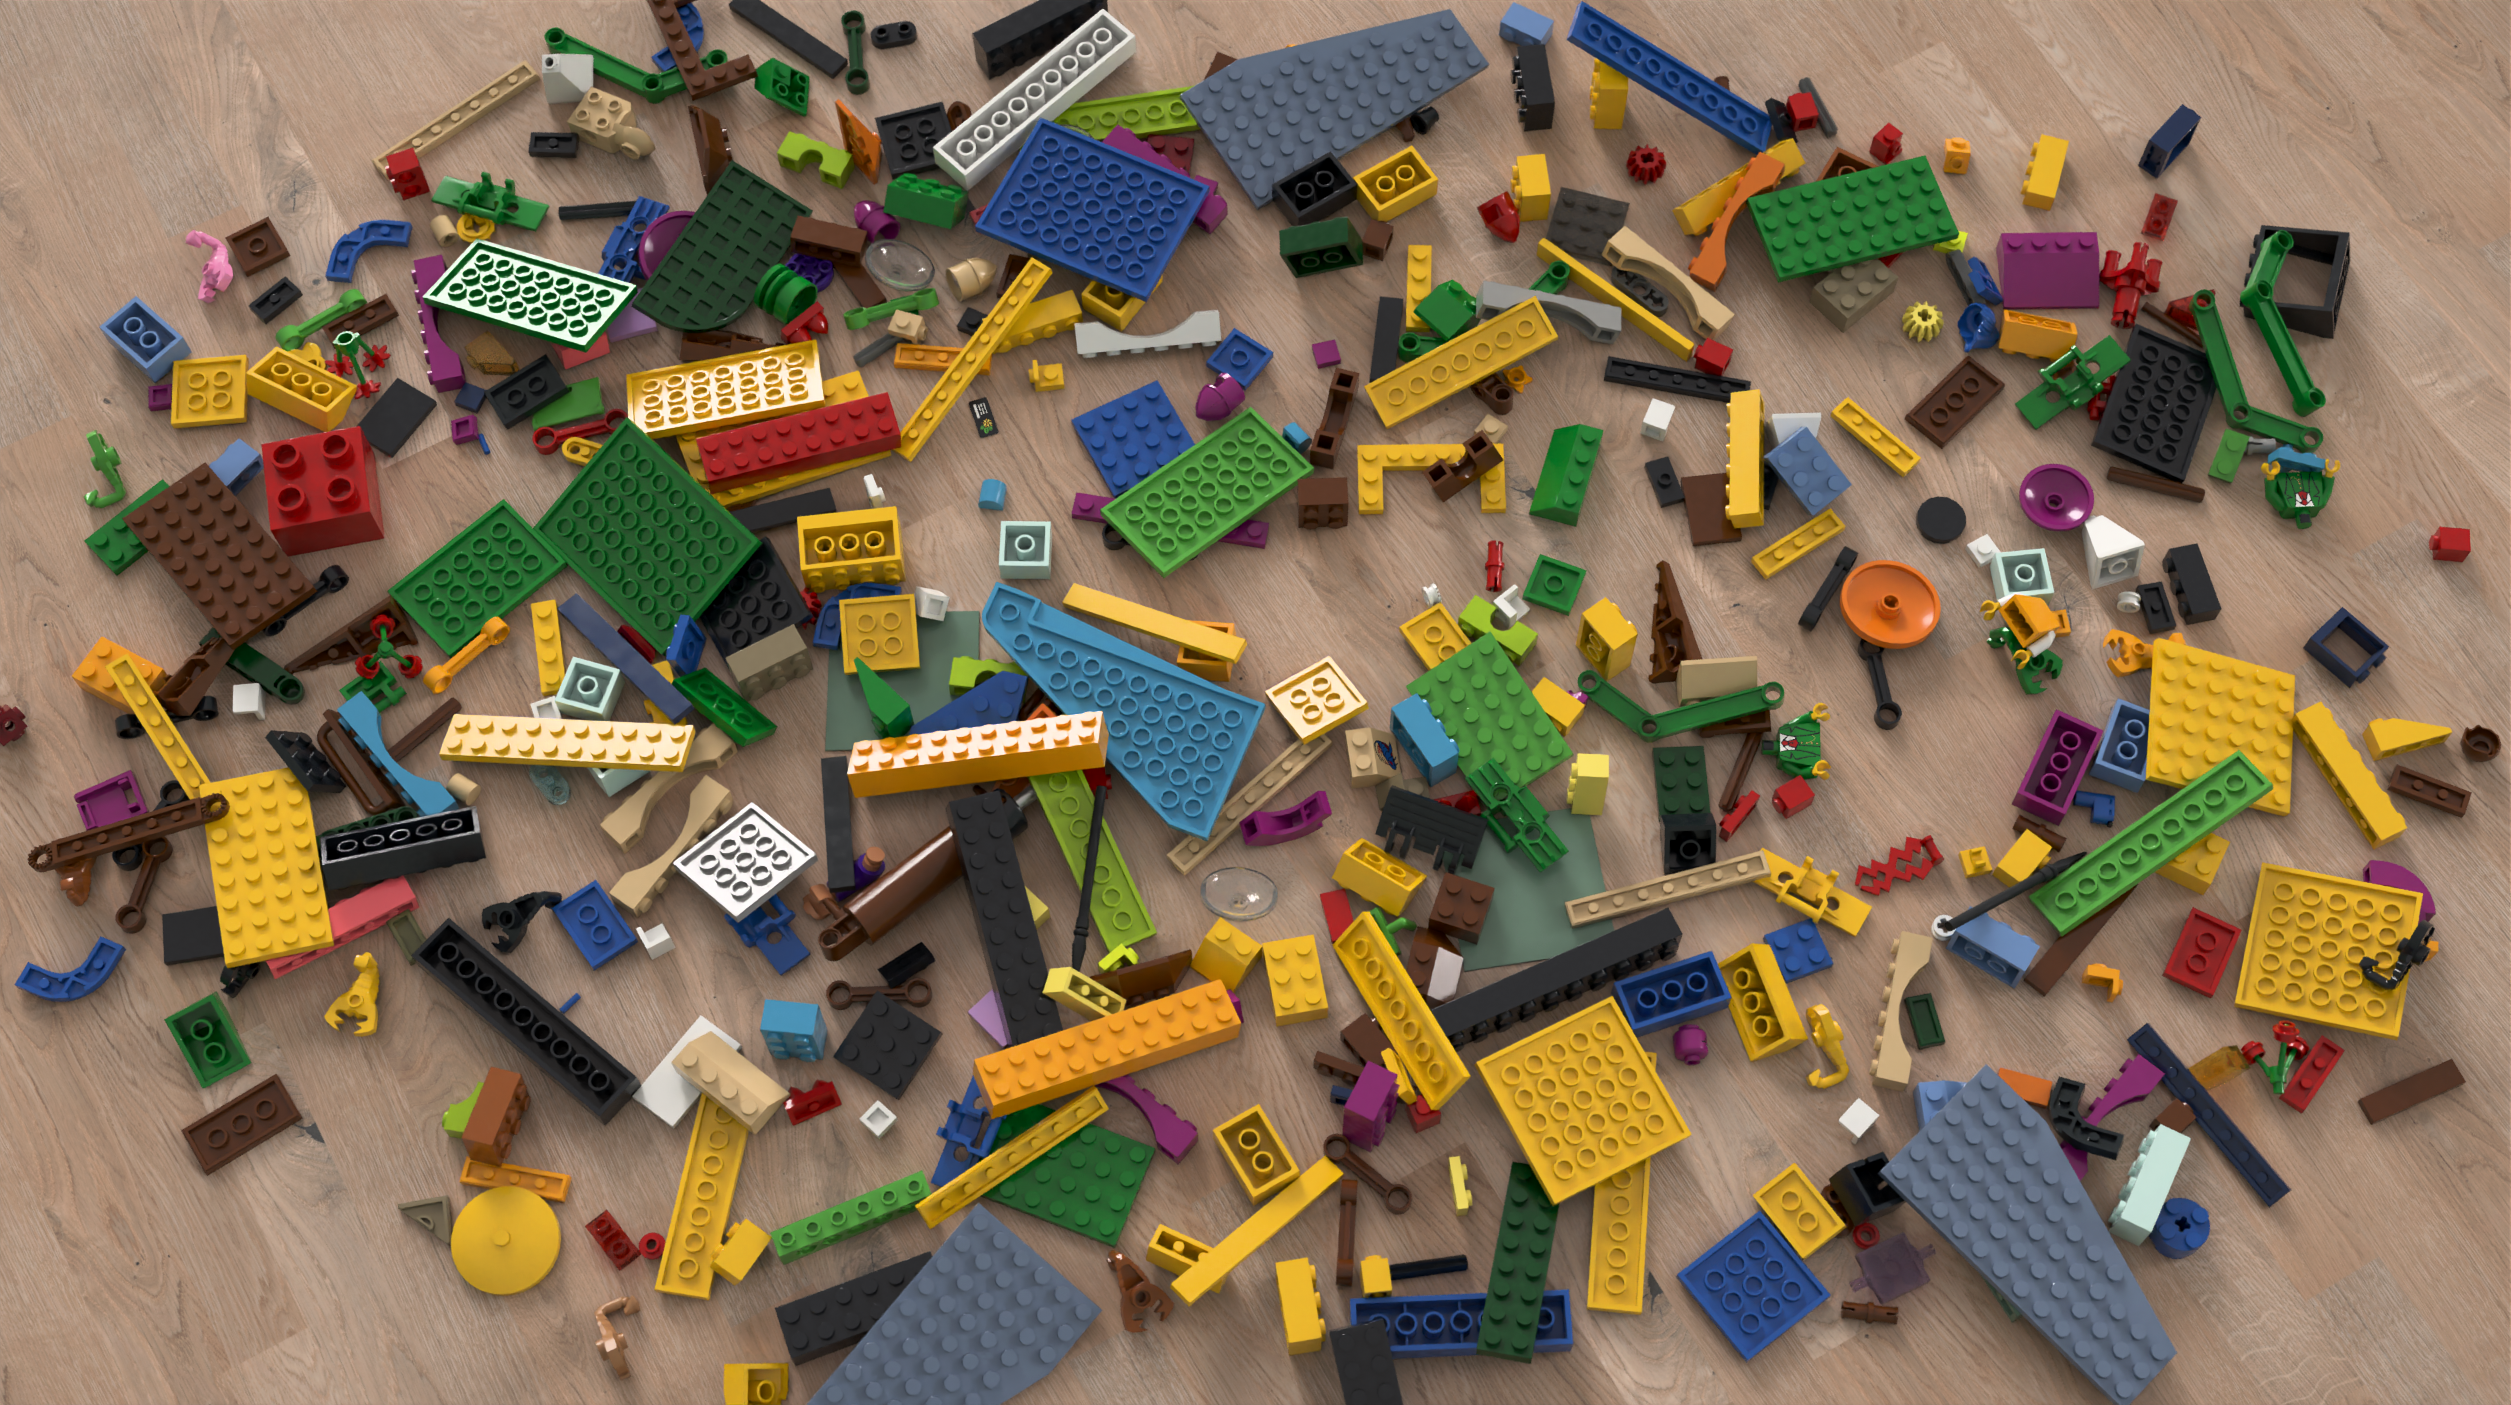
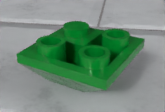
(783, 85)

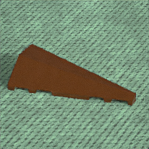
(719, 344)
(1670, 630)
(356, 639)
(192, 680)

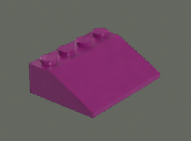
(2049, 270)

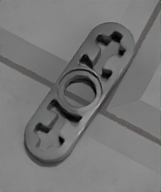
(1960, 269)
(1637, 280)

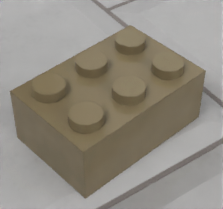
(1853, 292)
(769, 663)

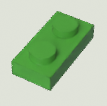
(2228, 455)

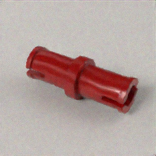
(1494, 566)

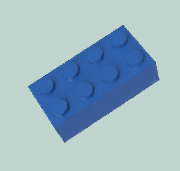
(1672, 994)

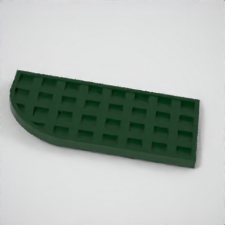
(721, 254)

